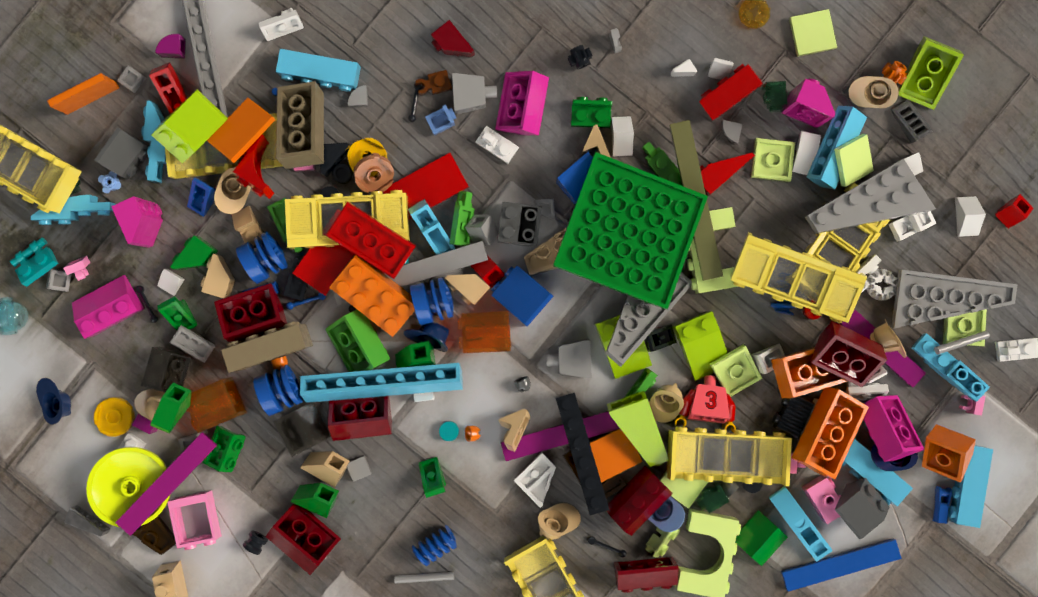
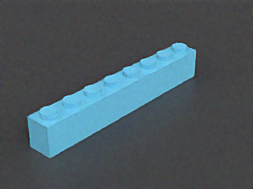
(381, 382)

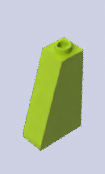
(638, 424)

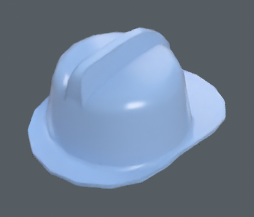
(668, 516)

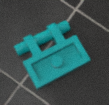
(35, 267)

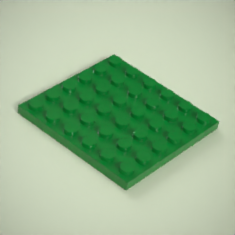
(630, 231)

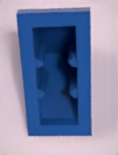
(201, 197)

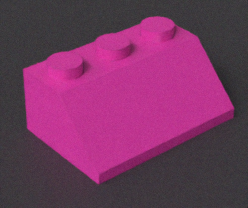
(522, 102)
(809, 103)
(138, 220)
(105, 307)
(891, 428)

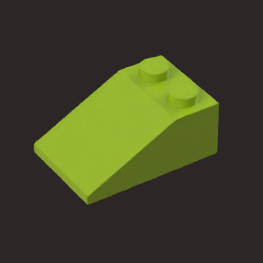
(930, 72)
(189, 126)
(700, 343)
(637, 361)

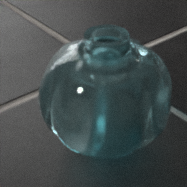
(12, 316)

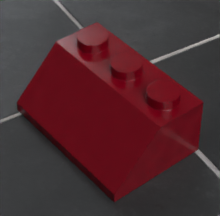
(250, 313)
(848, 354)
(359, 418)
(638, 501)
(303, 538)
(646, 574)

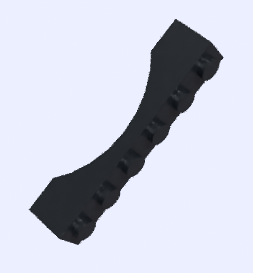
(582, 454)

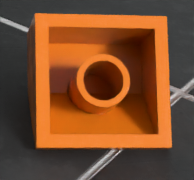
(948, 452)

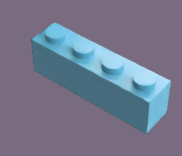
(317, 68)
(843, 128)
(886, 483)
(970, 494)

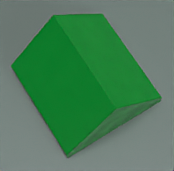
(760, 538)

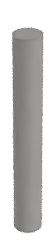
(961, 342)
(424, 577)

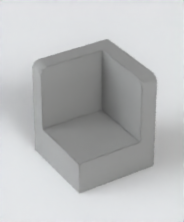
(482, 229)

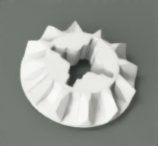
(875, 290)

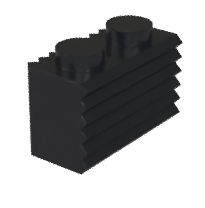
(793, 415)

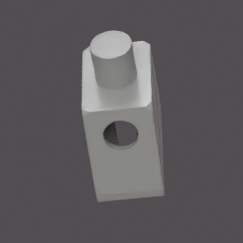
(470, 92)
(572, 359)

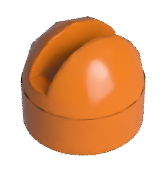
(279, 362)
(472, 433)

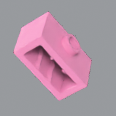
(823, 497)

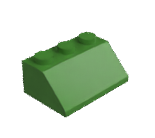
(357, 342)

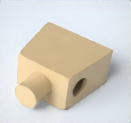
(170, 580)

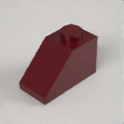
(451, 41)

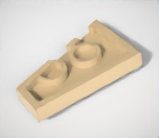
(543, 256)

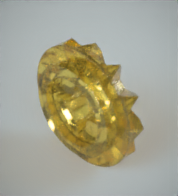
(747, 17)

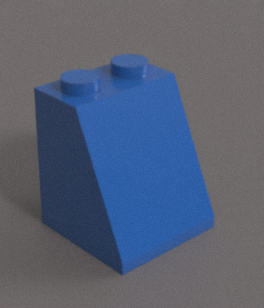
(573, 178)
(521, 295)

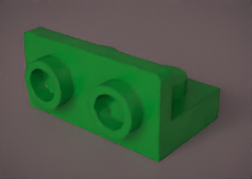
(591, 112)
(226, 453)

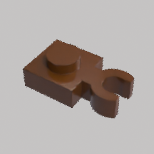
(437, 83)

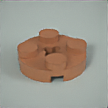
(373, 163)

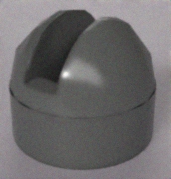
(523, 384)
(729, 488)

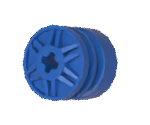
(265, 255)
(431, 301)
(275, 391)

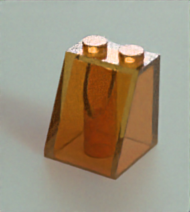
(485, 332)
(215, 404)

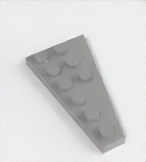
(881, 198)
(935, 296)
(638, 321)

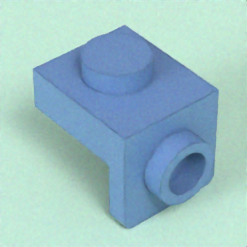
(441, 120)

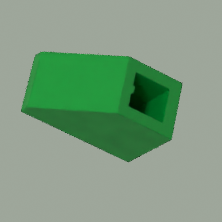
(194, 254)
(416, 355)
(171, 407)
(316, 498)

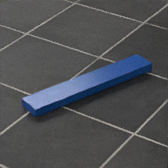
(841, 564)

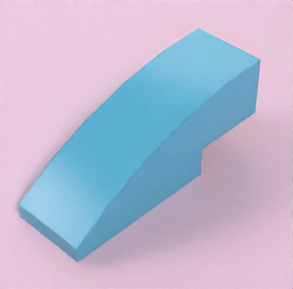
(431, 227)

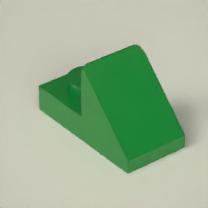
(177, 313)
(432, 477)

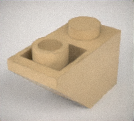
(219, 279)
(469, 285)
(326, 466)

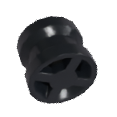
(255, 542)

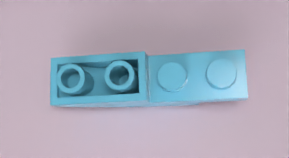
(155, 152)
(75, 206)
(950, 369)
(800, 523)

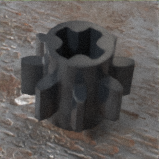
(580, 57)

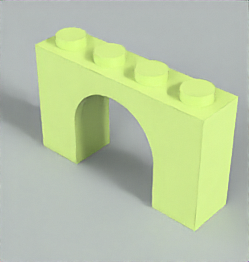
(721, 220)
(712, 581)

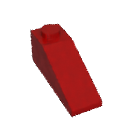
(168, 86)
(719, 172)

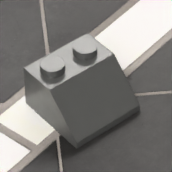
(123, 153)
(861, 507)

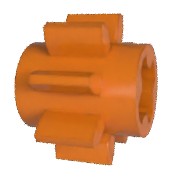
(895, 72)

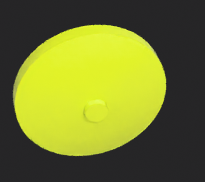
(120, 480)

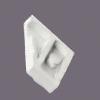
(536, 478)

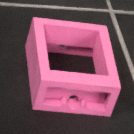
(178, 524)

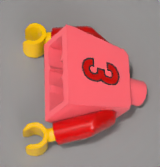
(708, 404)

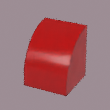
(1014, 211)
(488, 271)

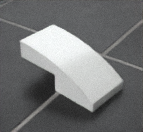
(806, 151)
(911, 224)

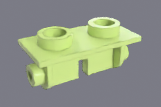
(659, 544)

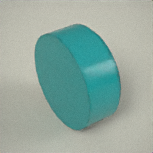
(449, 431)

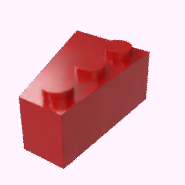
(730, 91)

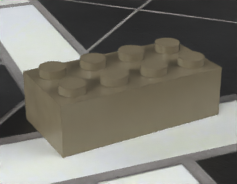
(300, 125)
(261, 349)

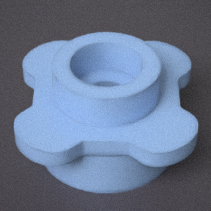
(115, 182)

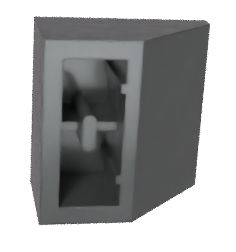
(519, 224)

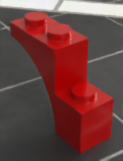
(249, 168)

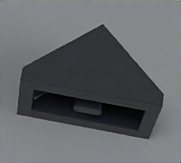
(333, 155)
(660, 338)

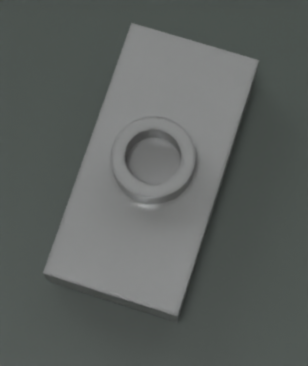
(192, 344)

